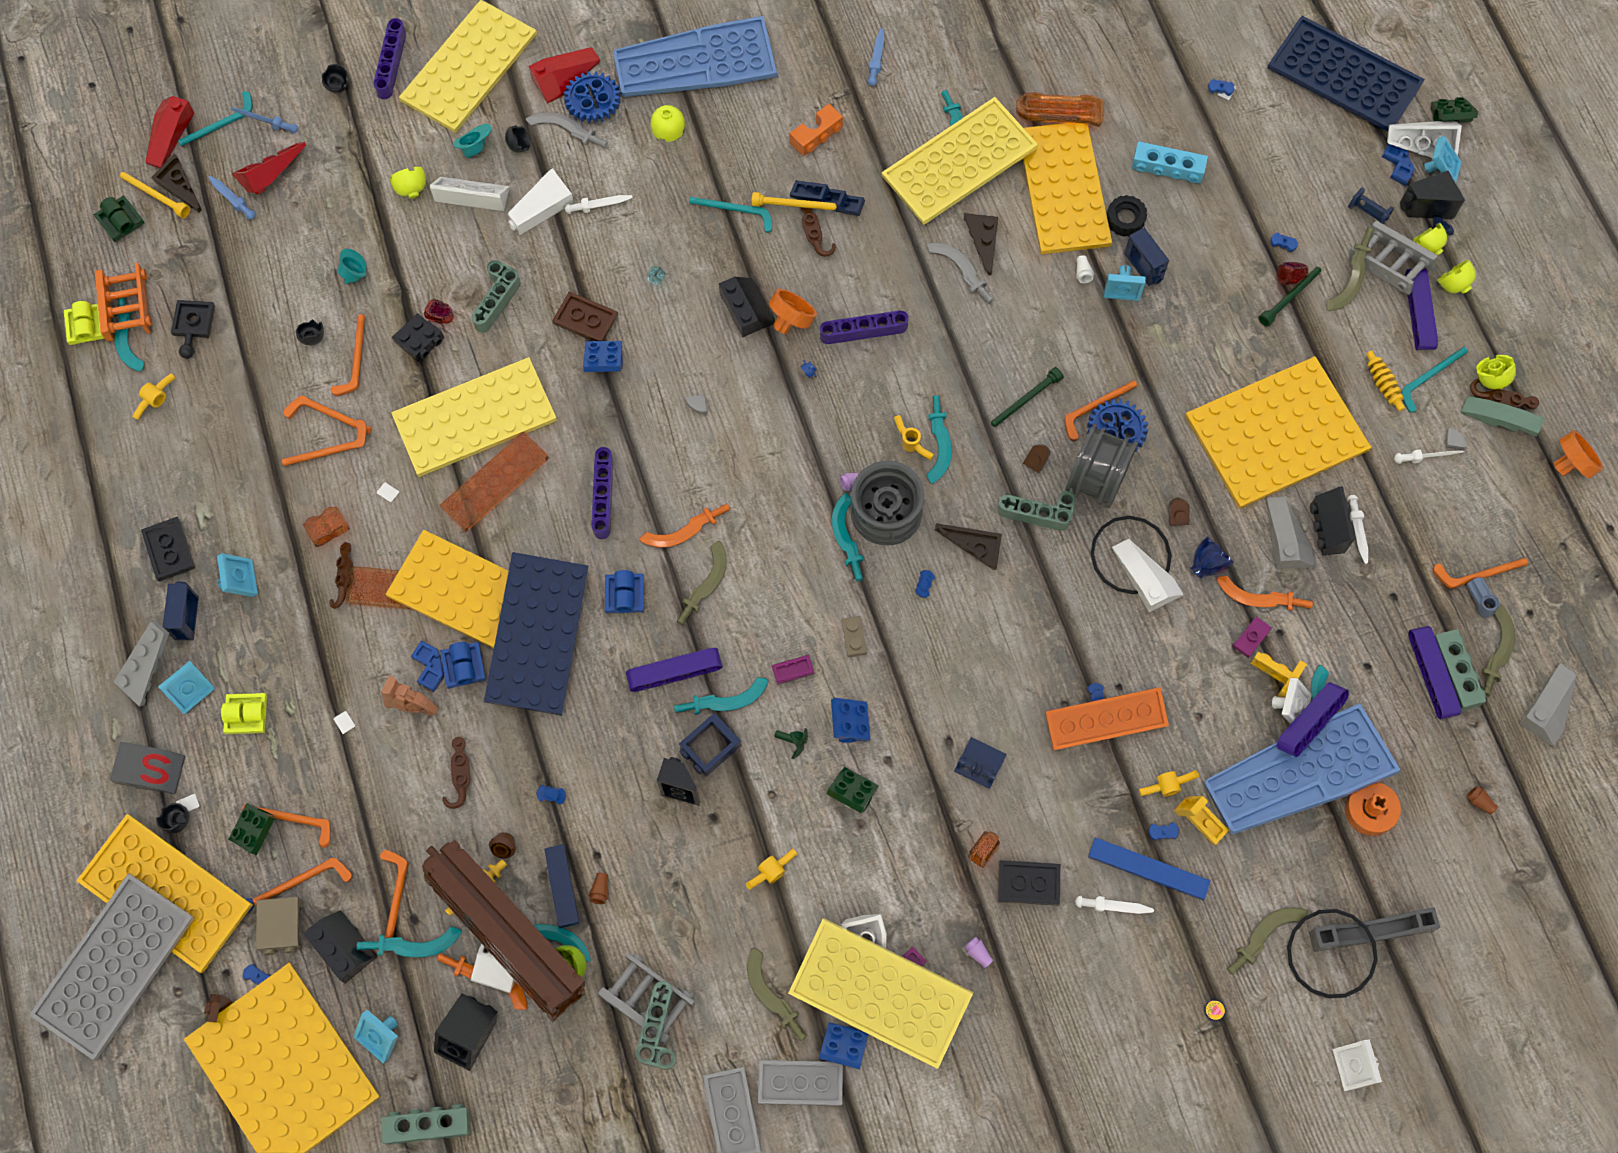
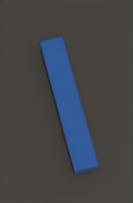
(1149, 869)

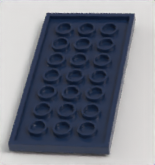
(1345, 73)
(536, 634)

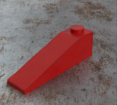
(555, 72)
(167, 128)
(258, 176)

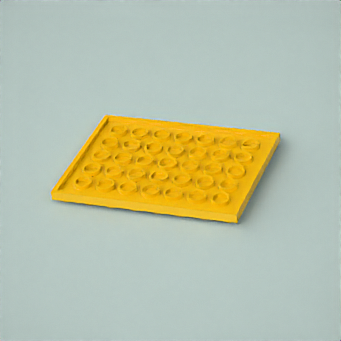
(1277, 432)
(282, 1066)

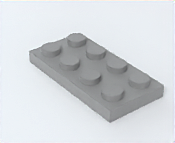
(800, 1083)
(731, 1112)

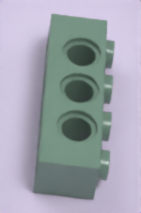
(1462, 659)
(392, 1125)

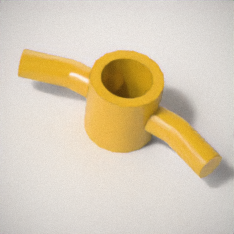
(152, 395)
(911, 433)
(1169, 783)
(771, 869)

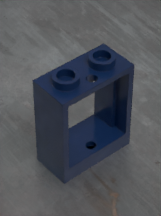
(1146, 256)
(180, 611)
(724, 731)

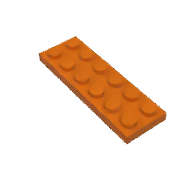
(1106, 718)

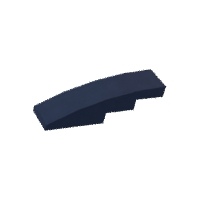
(821, 193)
(561, 886)

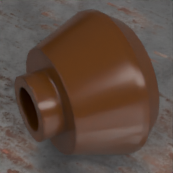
(502, 845)

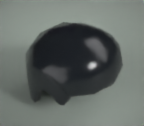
(335, 78)
(517, 139)
(310, 332)
(173, 818)

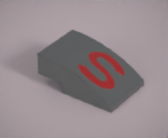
(147, 768)

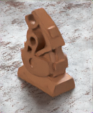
(405, 699)

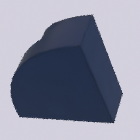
(1448, 228)

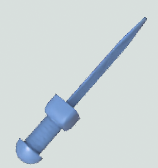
(875, 65)
(276, 123)
(238, 203)

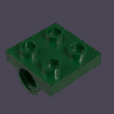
(1453, 110)
(118, 217)
(852, 790)
(251, 828)

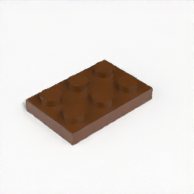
(585, 317)

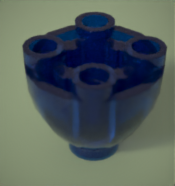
(1210, 559)

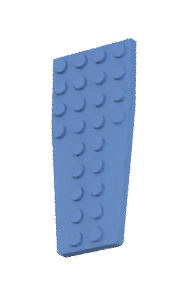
(697, 59)
(1276, 784)

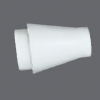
(1084, 270)

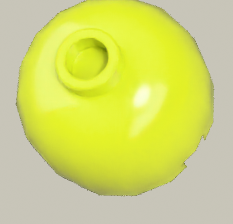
(667, 123)
(408, 182)
(1433, 239)
(1459, 278)
(1496, 372)

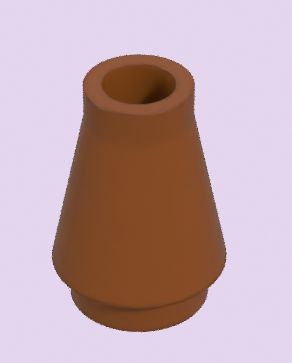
(1480, 798)
(599, 890)

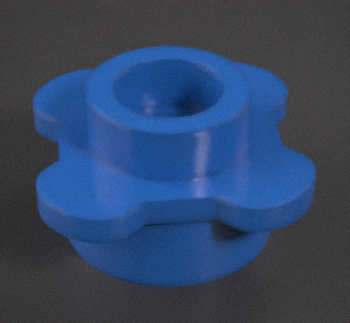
(809, 369)

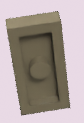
(854, 636)

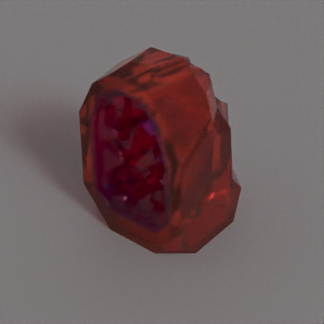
(1291, 272)
(438, 312)

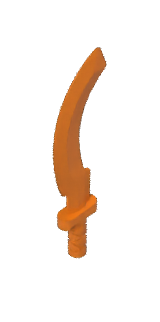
(686, 532)
(1260, 600)
(461, 967)

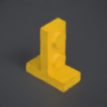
(1278, 671)
(1202, 818)

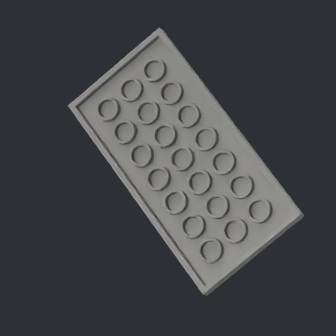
(111, 966)

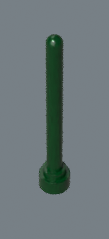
(1268, 316)
(1054, 375)

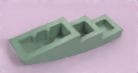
(1503, 415)

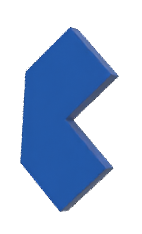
(1404, 167)
(433, 673)

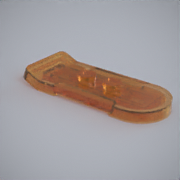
(1061, 108)

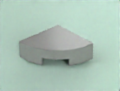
(697, 403)
(1455, 439)

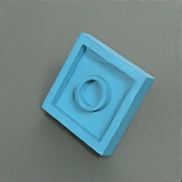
(1444, 159)
(1124, 286)
(237, 575)
(186, 687)
(376, 1035)

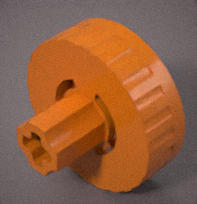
(791, 311)
(1578, 455)
(1386, 813)

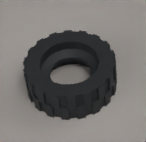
(1130, 203)

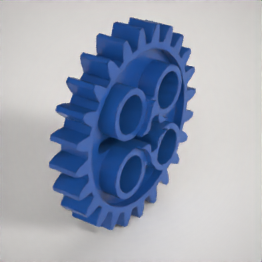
(607, 92)
(1134, 426)

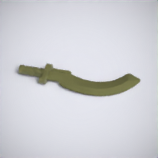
(1357, 274)
(709, 585)
(1503, 652)
(1262, 932)
(767, 997)

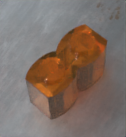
(326, 526)
(984, 848)

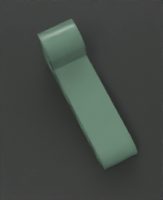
(484, 317)
(1035, 508)
(659, 1024)

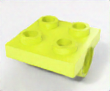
(82, 323)
(244, 713)

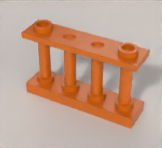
(104, 298)

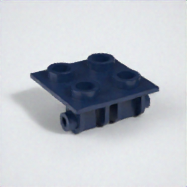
(980, 763)

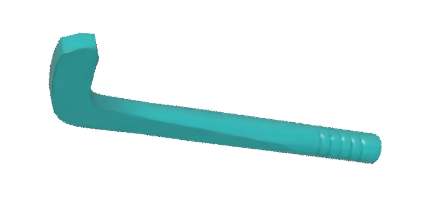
(225, 121)
(736, 207)
(1406, 391)

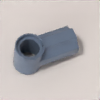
(1481, 596)

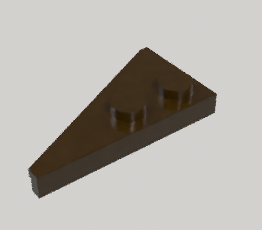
(174, 180)
(983, 231)
(978, 543)

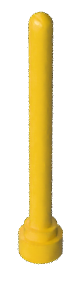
(759, 199)
(180, 209)

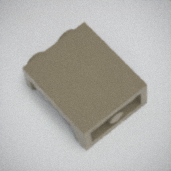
(278, 925)

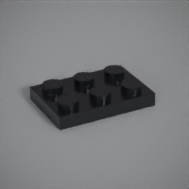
(168, 549)
(1029, 883)

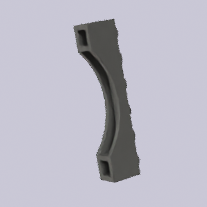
(1382, 929)

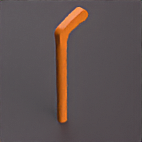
(354, 382)
(300, 401)
(1069, 418)
(359, 442)
(1452, 583)
(323, 824)
(402, 869)
(345, 874)

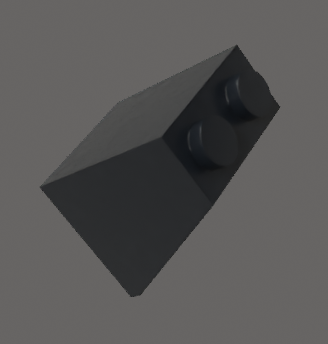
(1432, 198)
(464, 1031)

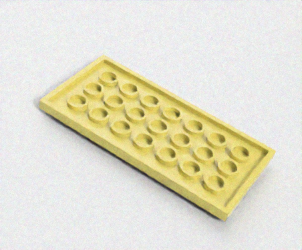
(468, 66)
(959, 160)
(473, 417)
(880, 993)

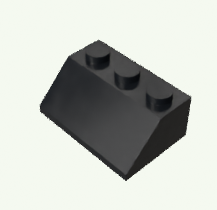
(745, 305)
(1332, 522)
(676, 782)
(337, 945)

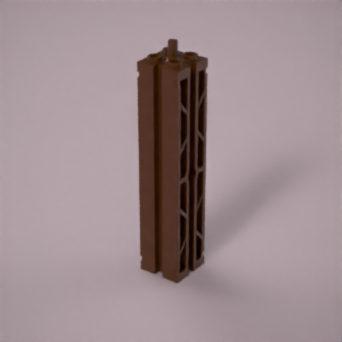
(503, 929)

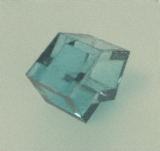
(655, 275)

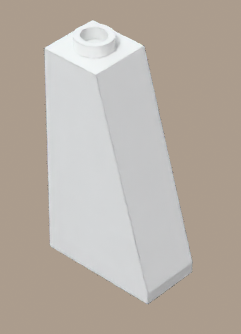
(540, 203)

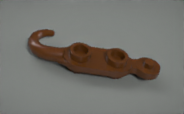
(813, 232)
(1505, 397)
(343, 577)
(460, 773)

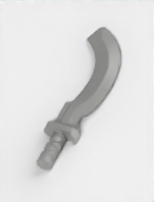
(568, 123)
(964, 265)

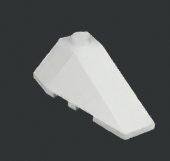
(1424, 135)
(1148, 578)
(869, 927)

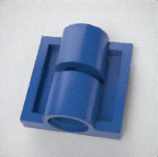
(603, 356)
(624, 592)
(462, 664)
(850, 720)
(844, 1045)

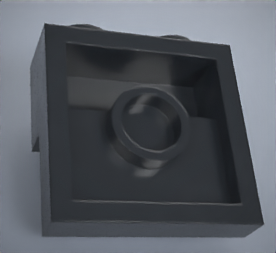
(418, 337)

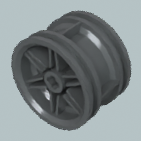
(1101, 465)
(883, 476)

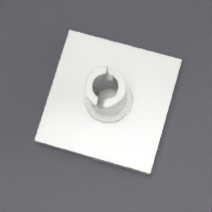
(1295, 701)
(1357, 1065)

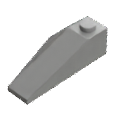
(1288, 540)
(1550, 708)

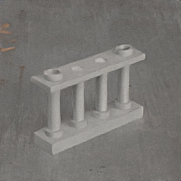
(1404, 246)
(627, 1007)

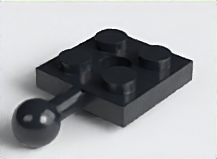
(198, 328)

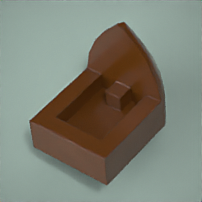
(1037, 457)
(1179, 512)
(215, 1005)

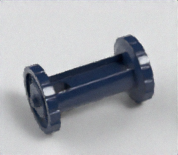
(1370, 207)

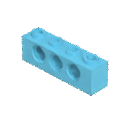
(1162, 155)

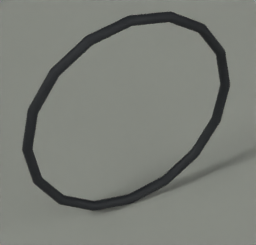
(1119, 519)
(1306, 985)

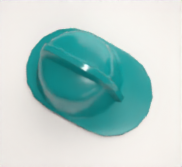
(473, 141)
(351, 266)

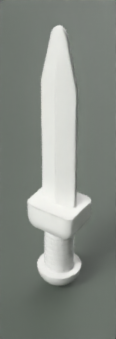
(586, 205)
(1417, 456)
(1356, 517)
(1101, 904)

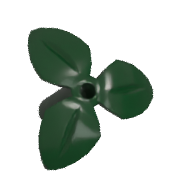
(796, 737)

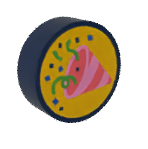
(1214, 1010)

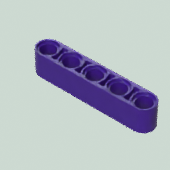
(389, 58)
(1422, 312)
(857, 333)
(602, 501)
(673, 669)
(1434, 672)
(1312, 719)

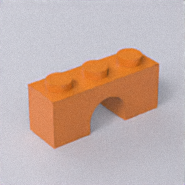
(807, 139)

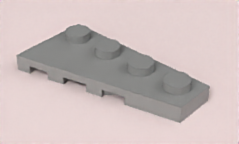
(142, 663)

